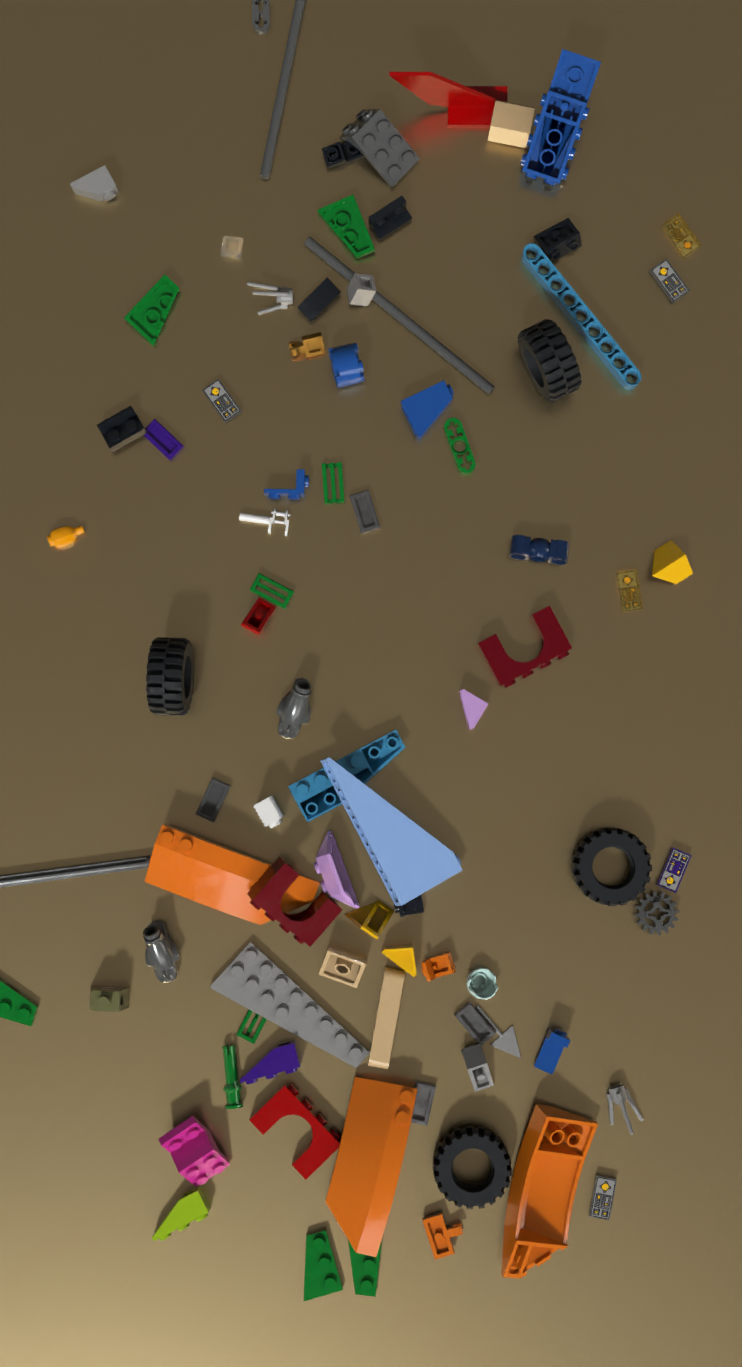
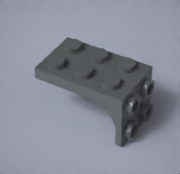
(380, 144)

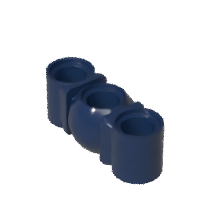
(539, 549)

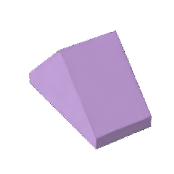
(472, 707)

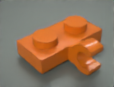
(440, 1234)

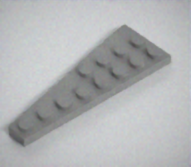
(269, 992)

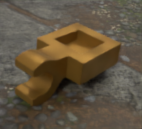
(310, 345)

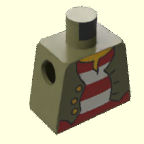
(109, 998)

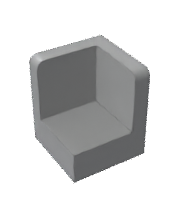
(361, 289)

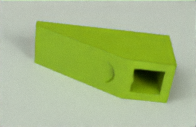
(188, 1208)

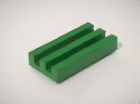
(333, 465)
(287, 598)
(246, 1036)

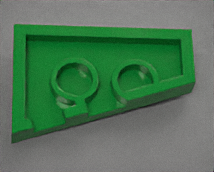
(349, 225)
(152, 310)
(16, 1006)
(320, 1266)

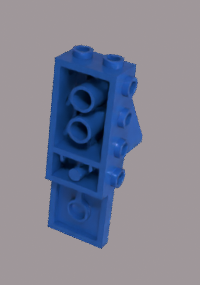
(560, 118)

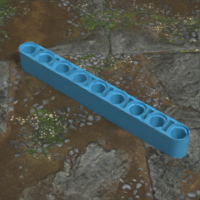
(579, 306)

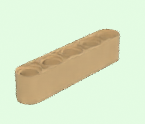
(386, 1018)

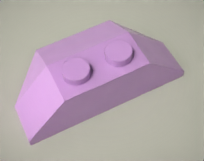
(334, 873)

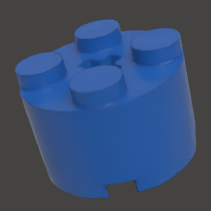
(346, 365)

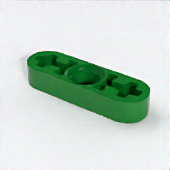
(459, 430)

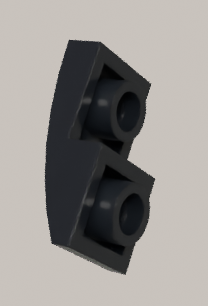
(341, 154)
(319, 299)

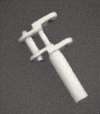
(267, 520)

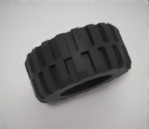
(549, 360)
(170, 676)
(637, 876)
(481, 1192)

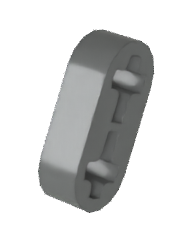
(265, 14)

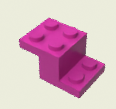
(194, 1151)

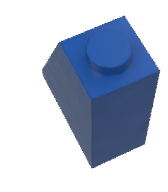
(426, 407)

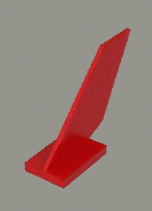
(466, 104)

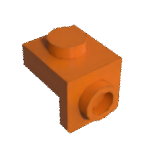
(438, 966)

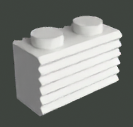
(269, 812)

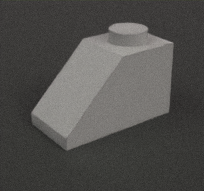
(96, 185)
(477, 1067)

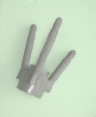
(283, 296)
(618, 1095)

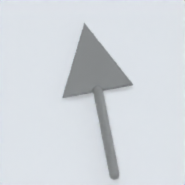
(506, 1041)

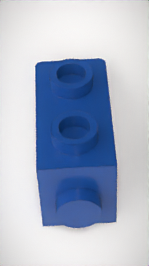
(294, 494)
(551, 1050)

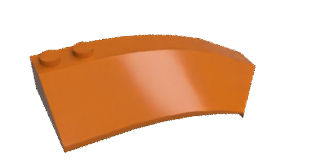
(217, 875)
(370, 1160)
(544, 1188)

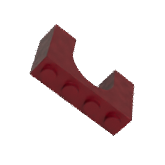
(553, 645)
(305, 925)

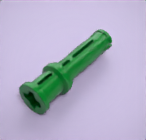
(232, 1086)

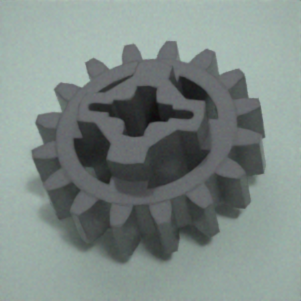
(657, 922)

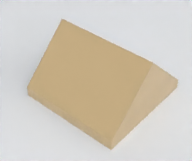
(511, 123)
(343, 966)

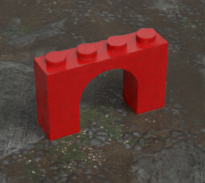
(288, 1102)

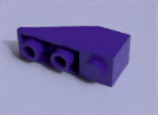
(278, 1059)

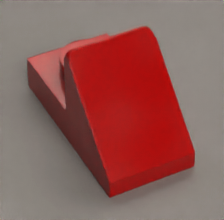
(258, 616)

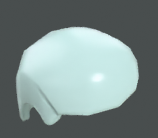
(482, 983)

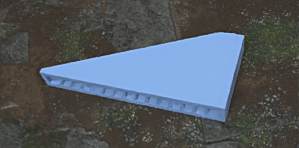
(401, 850)

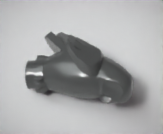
(294, 709)
(160, 951)

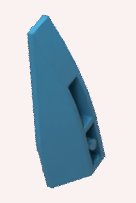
(316, 793)

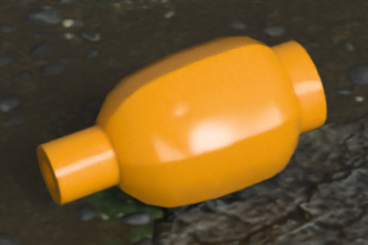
(64, 535)

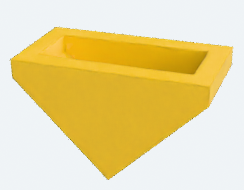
(670, 563)
(371, 918)
(403, 956)

